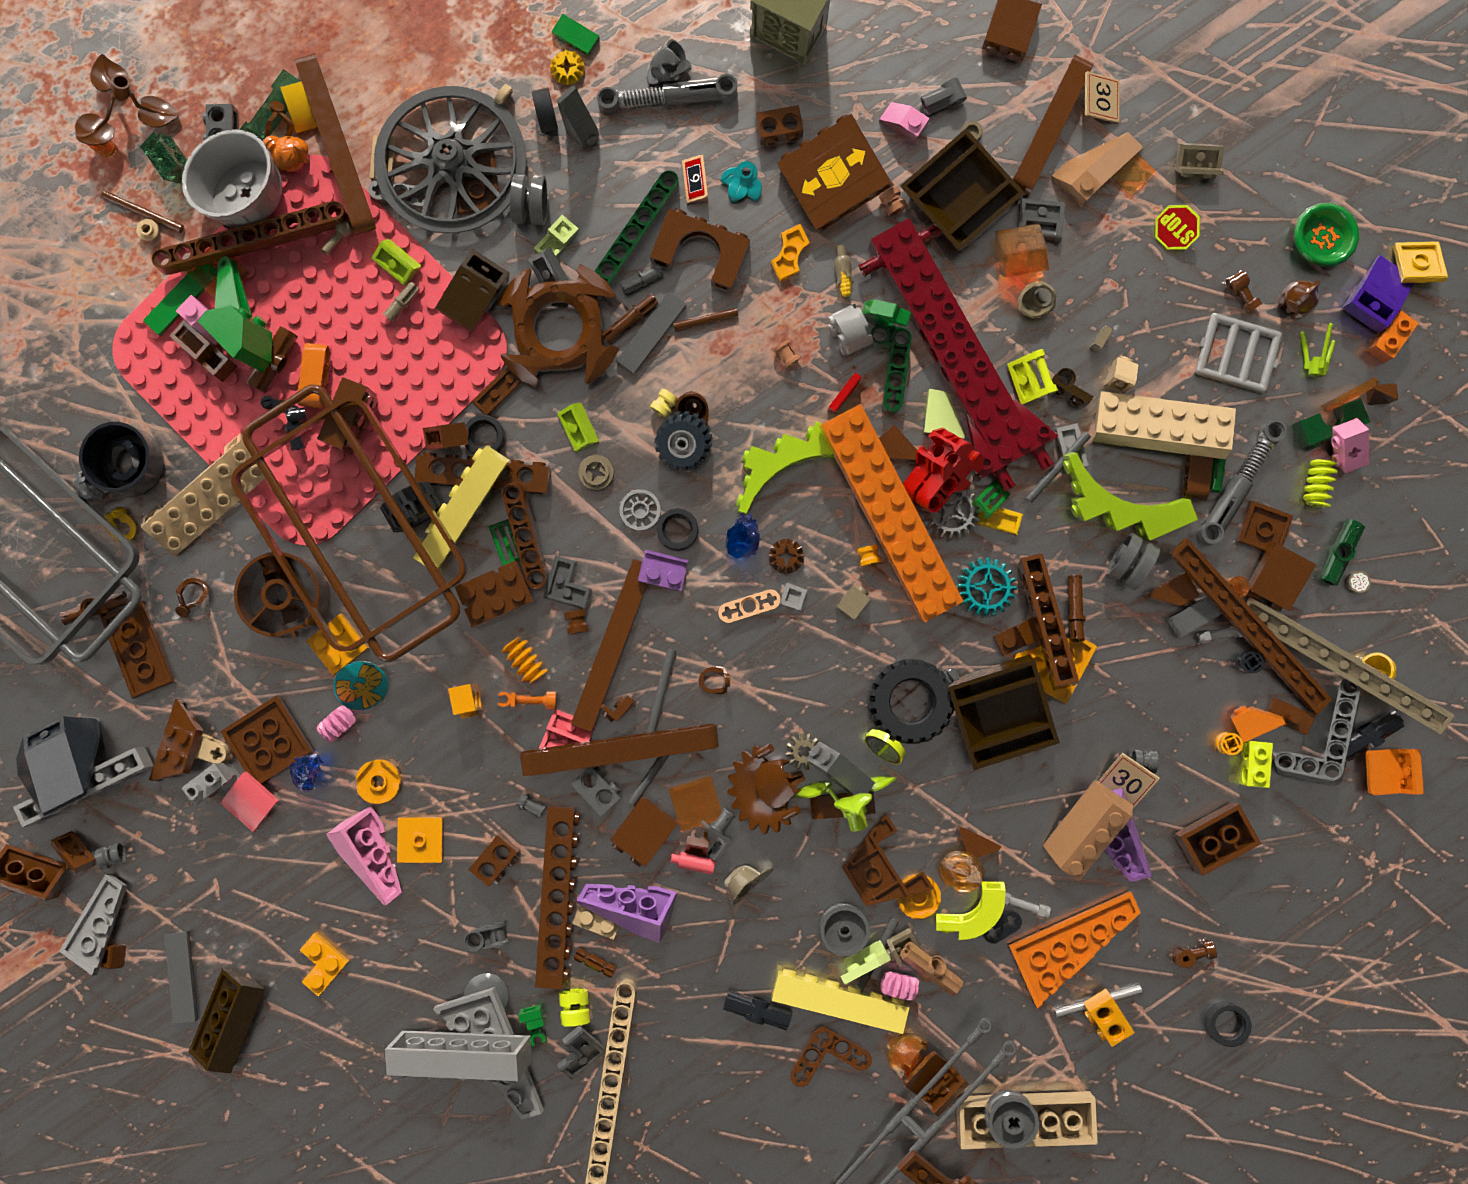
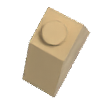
(1122, 374)

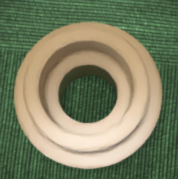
(153, 232)

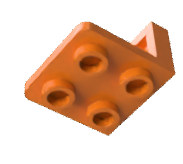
(1394, 771)

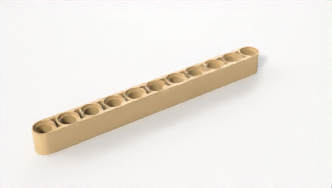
(608, 1091)

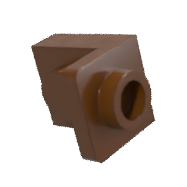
(621, 706)

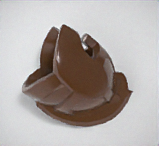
(1300, 298)

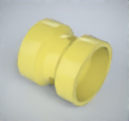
(664, 403)

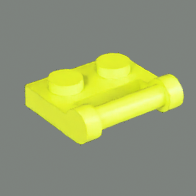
(1026, 379)

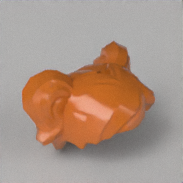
(287, 152)

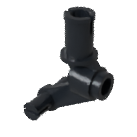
(295, 418)

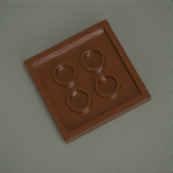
(266, 740)

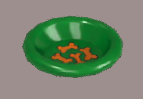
(1326, 234)

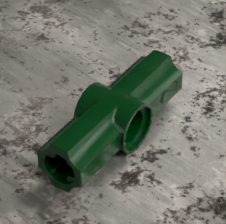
(1335, 564)

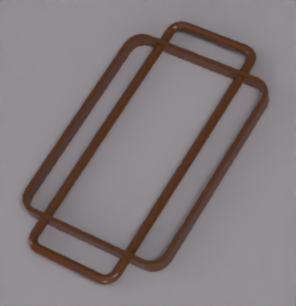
(258, 458)

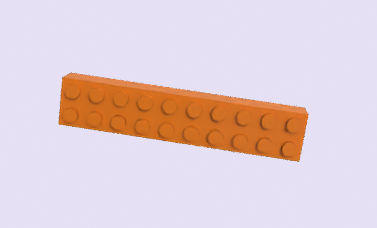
(891, 513)

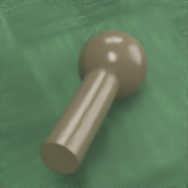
(342, 230)

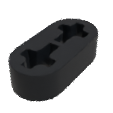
(1004, 931)

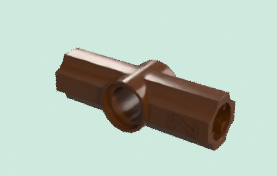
(281, 345)

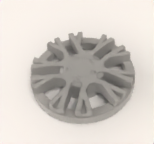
(640, 510)

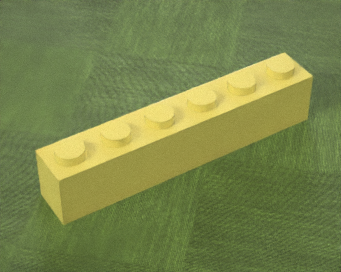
(464, 502)
(840, 1001)

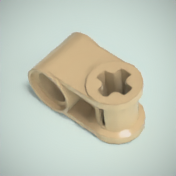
(209, 748)

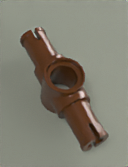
(112, 602)

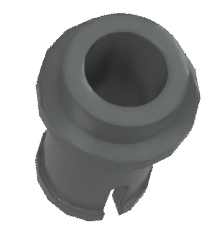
(530, 805)

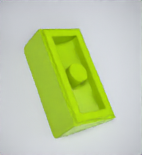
(395, 261)
(578, 427)

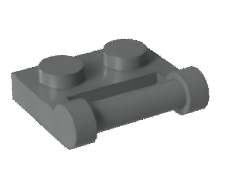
(1043, 213)

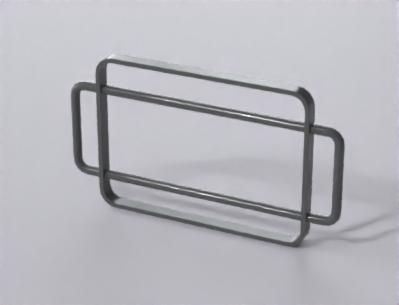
(120, 576)

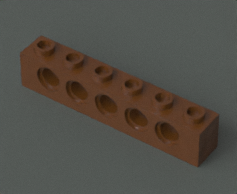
(426, 473)
(1048, 621)

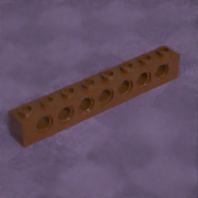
(545, 975)

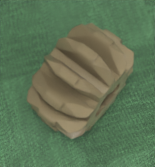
(801, 759)

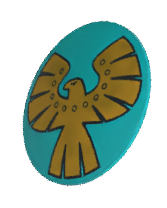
(360, 685)

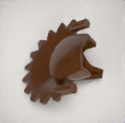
(764, 790)

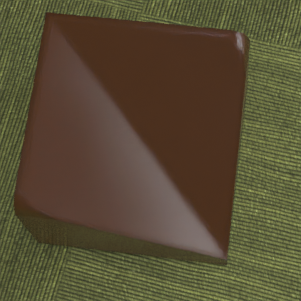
(1382, 394)

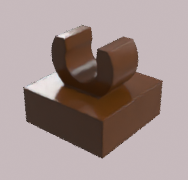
(696, 845)

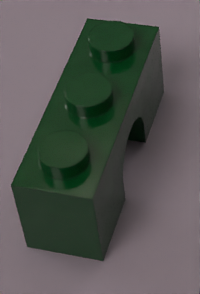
(1313, 429)

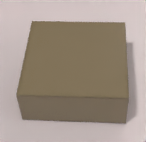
(1101, 338)

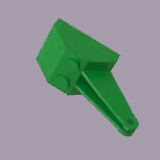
(233, 322)

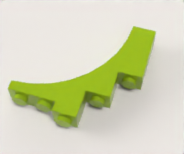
(766, 465)
(1095, 500)

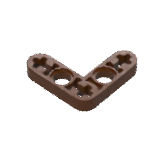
(830, 1047)

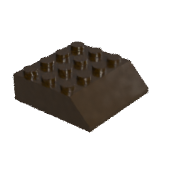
(963, 190)
(1003, 712)

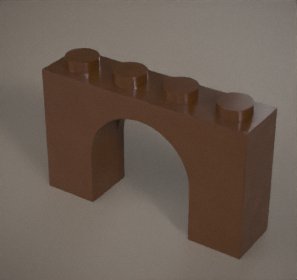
(680, 227)

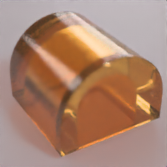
(105, 150)

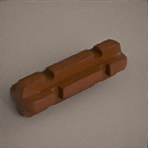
(594, 963)

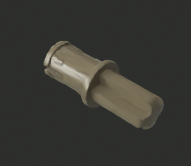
(401, 302)

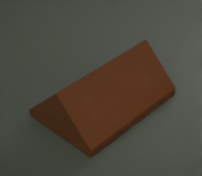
(31, 873)

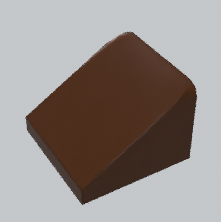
(113, 956)

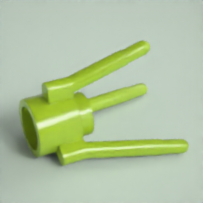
(1319, 365)

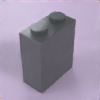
(839, 769)

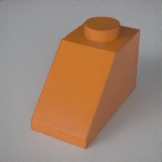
(1254, 722)

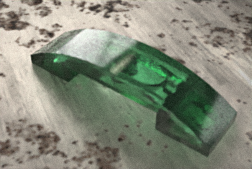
(259, 121)

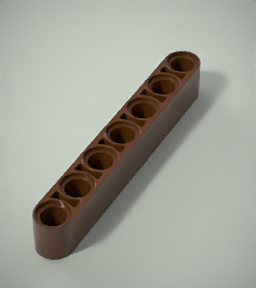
(1052, 124)

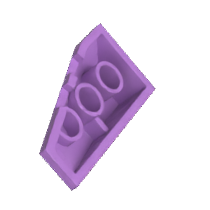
(1128, 850)
(635, 909)

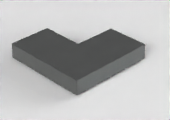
(560, 587)
(584, 1052)

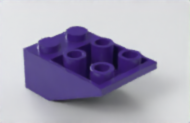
(1378, 295)

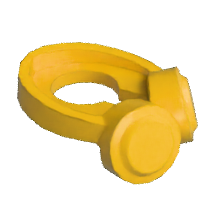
(121, 514)

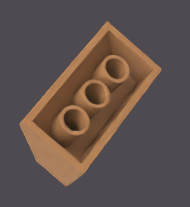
(1088, 829)

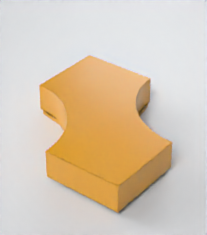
(786, 262)

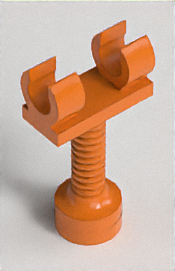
(547, 700)

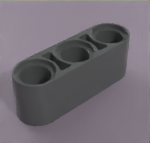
(1193, 616)

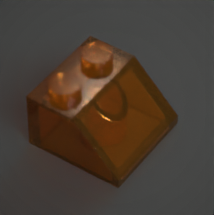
(1021, 250)

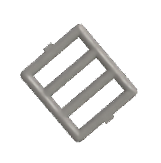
(1235, 325)

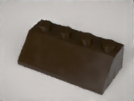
(226, 1021)

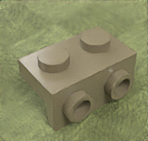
(1199, 159)

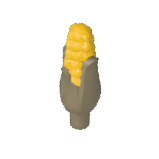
(843, 271)

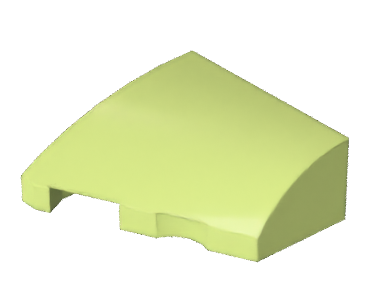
(941, 413)

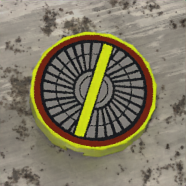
(885, 748)

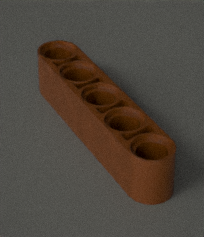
(523, 546)

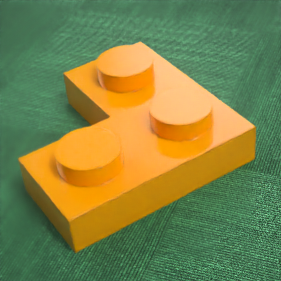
(328, 963)

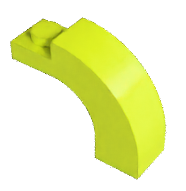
(979, 919)

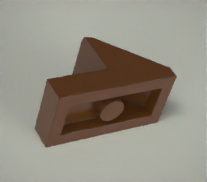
(1016, 637)

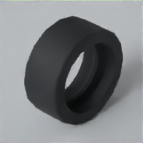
(544, 110)
(482, 419)
(677, 512)
(1245, 1028)

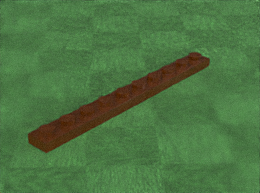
(1250, 626)

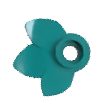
(741, 185)

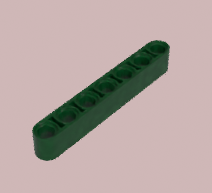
(636, 226)

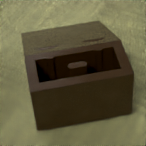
(473, 290)

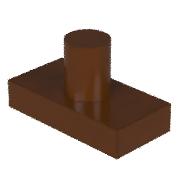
(1294, 717)
(73, 852)

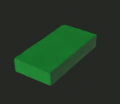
(575, 34)

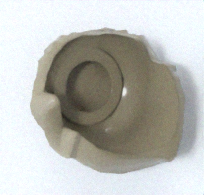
(1037, 299)

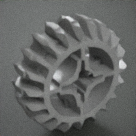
(959, 516)

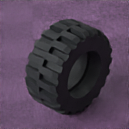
(888, 722)

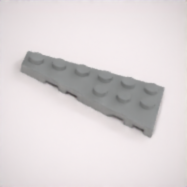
(485, 1015)

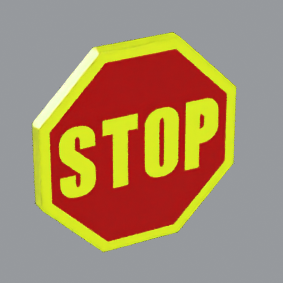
(1177, 227)

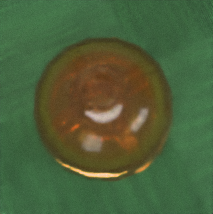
(905, 1053)

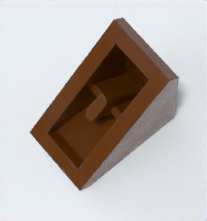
(976, 844)

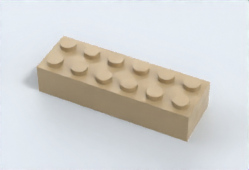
(1164, 425)
(1062, 1117)

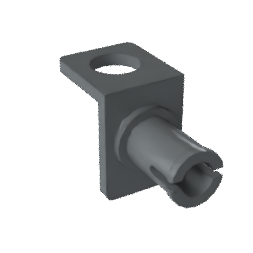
(718, 828)

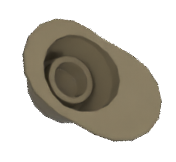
(743, 880)

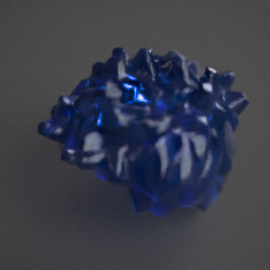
(743, 537)
(305, 771)

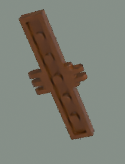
(923, 1172)

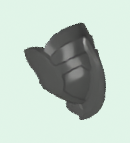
(667, 64)

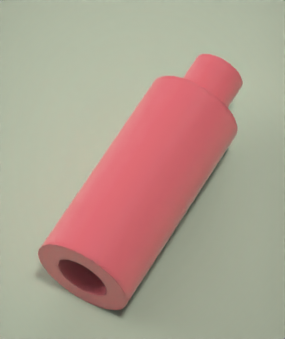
(694, 863)

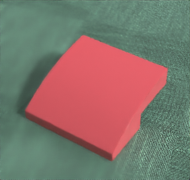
(562, 732)
(249, 801)

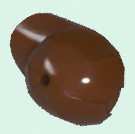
(686, 401)

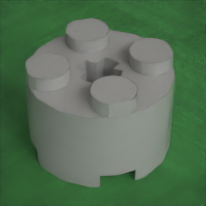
(850, 329)

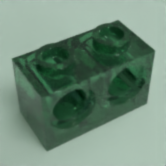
(165, 156)

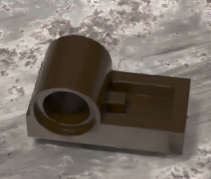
(1076, 395)

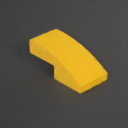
(299, 107)

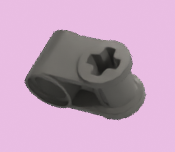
(488, 937)

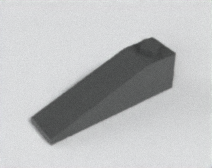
(577, 118)

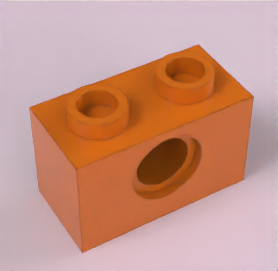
(1390, 340)

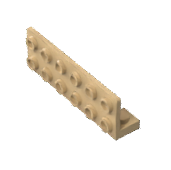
(201, 501)

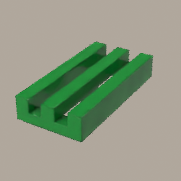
(983, 506)
(496, 541)

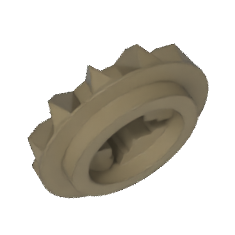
(586, 476)

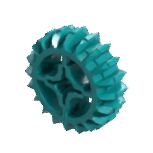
(987, 577)

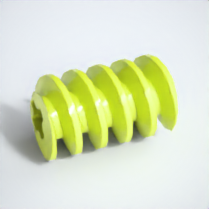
(1319, 483)

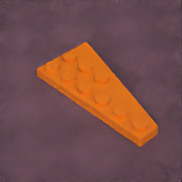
(1064, 948)

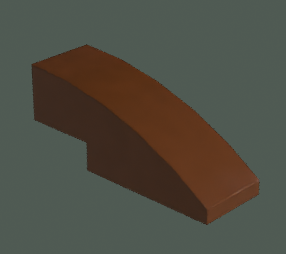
(203, 351)

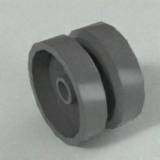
(528, 199)
(1133, 561)
(849, 941)
(1018, 1131)

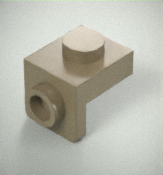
(897, 943)

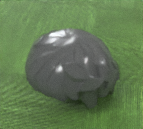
(87, 490)

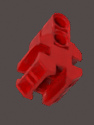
(942, 470)

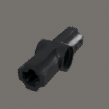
(1373, 734)
(757, 1010)

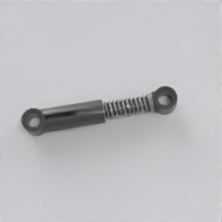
(670, 94)
(1240, 484)

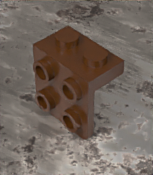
(945, 1089)

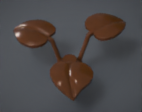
(110, 76)

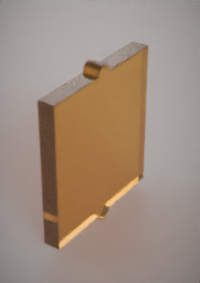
(1134, 174)

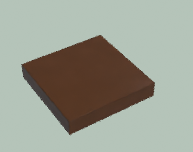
(1263, 526)

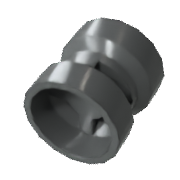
(1148, 760)
(109, 856)

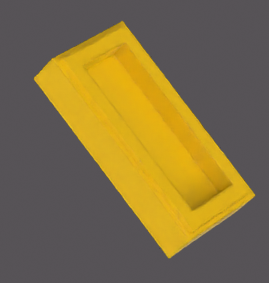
(1001, 520)

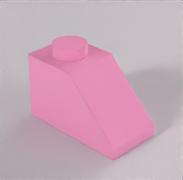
(905, 121)
(192, 311)

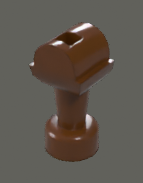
(1239, 284)
(1187, 958)

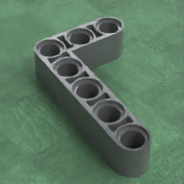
(1334, 741)

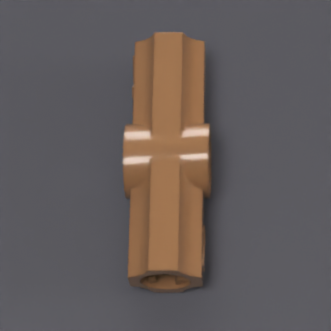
(931, 968)

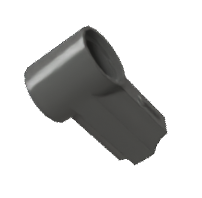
(949, 94)

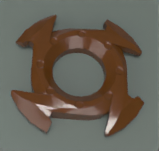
(528, 304)

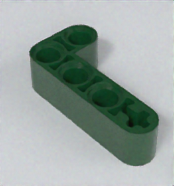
(893, 370)

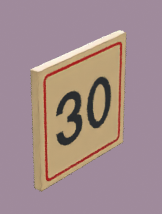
(1102, 97)
(1131, 777)

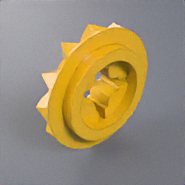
(574, 74)

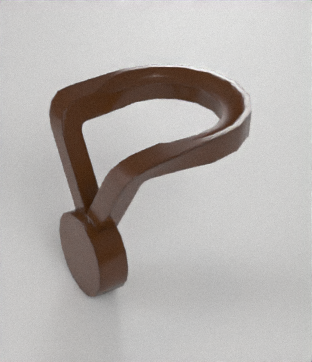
(277, 109)
(182, 609)
(722, 669)

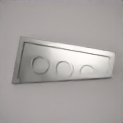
(93, 929)

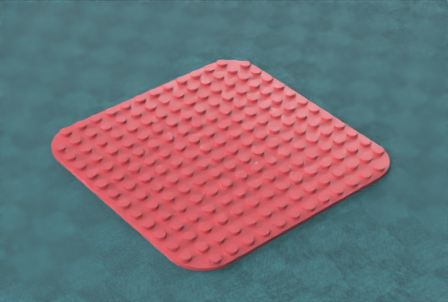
(417, 366)

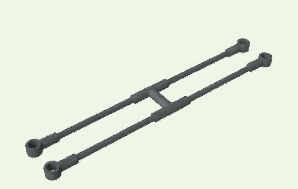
(903, 1114)

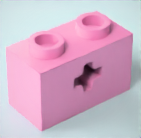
(1351, 445)

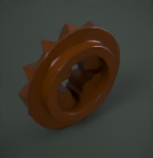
(778, 563)

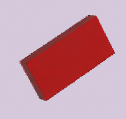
(844, 393)

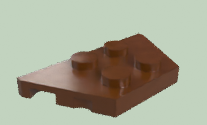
(177, 745)

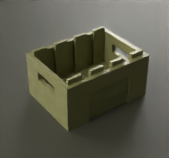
(790, 25)

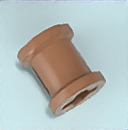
(787, 353)

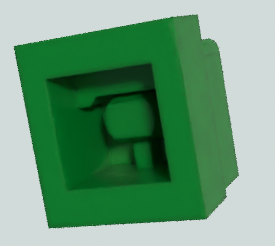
(534, 1019)

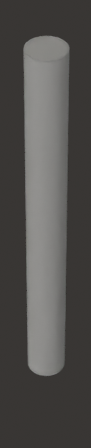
(1078, 1007)

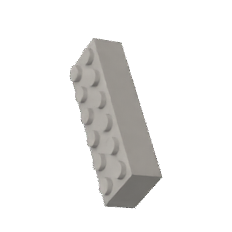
(458, 1056)

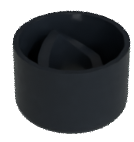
(99, 455)

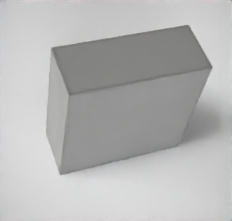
(793, 596)

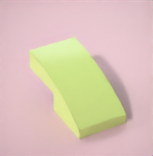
(558, 236)

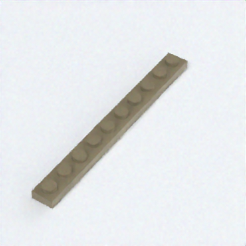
(1352, 668)

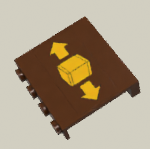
(834, 173)

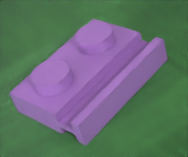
(662, 570)

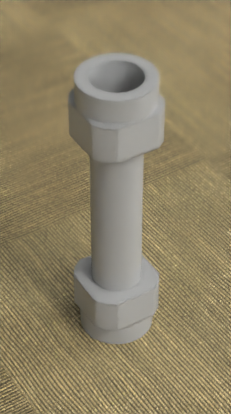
(1207, 636)
(1040, 910)

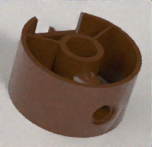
(276, 580)

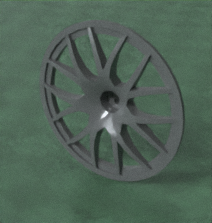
(452, 167)

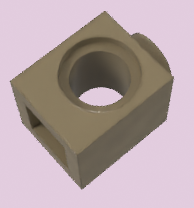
(853, 602)

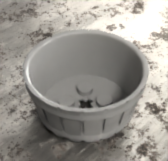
(226, 167)

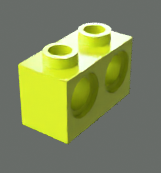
(1256, 764)

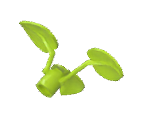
(851, 807)

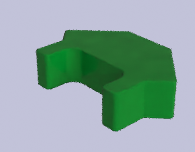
(885, 313)

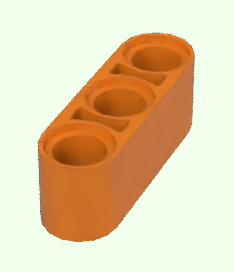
(314, 372)

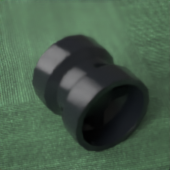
(1244, 662)

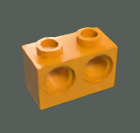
(465, 700)
(1107, 1018)

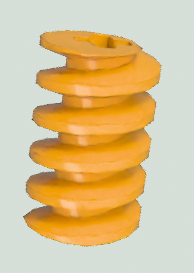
(523, 660)

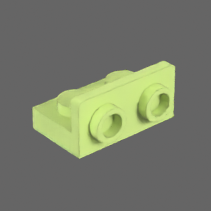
(865, 961)

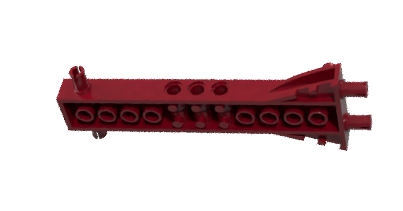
(994, 419)

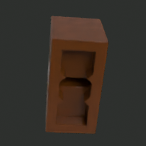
(777, 119)
(445, 436)
(491, 857)

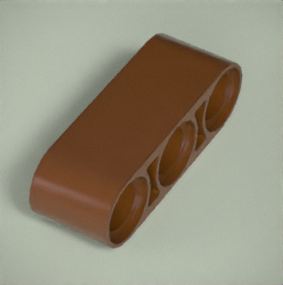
(1197, 477)
(823, 806)

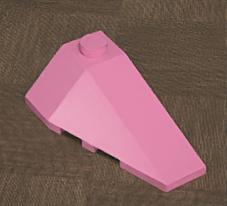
(364, 849)

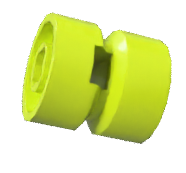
(574, 1015)

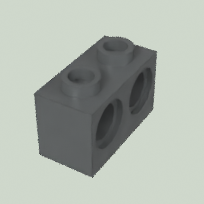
(229, 121)
(592, 794)

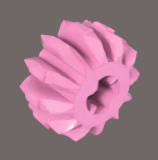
(336, 724)
(899, 985)

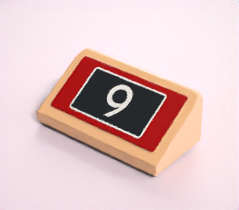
(695, 180)

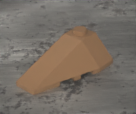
(1093, 169)

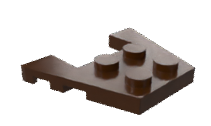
(873, 873)

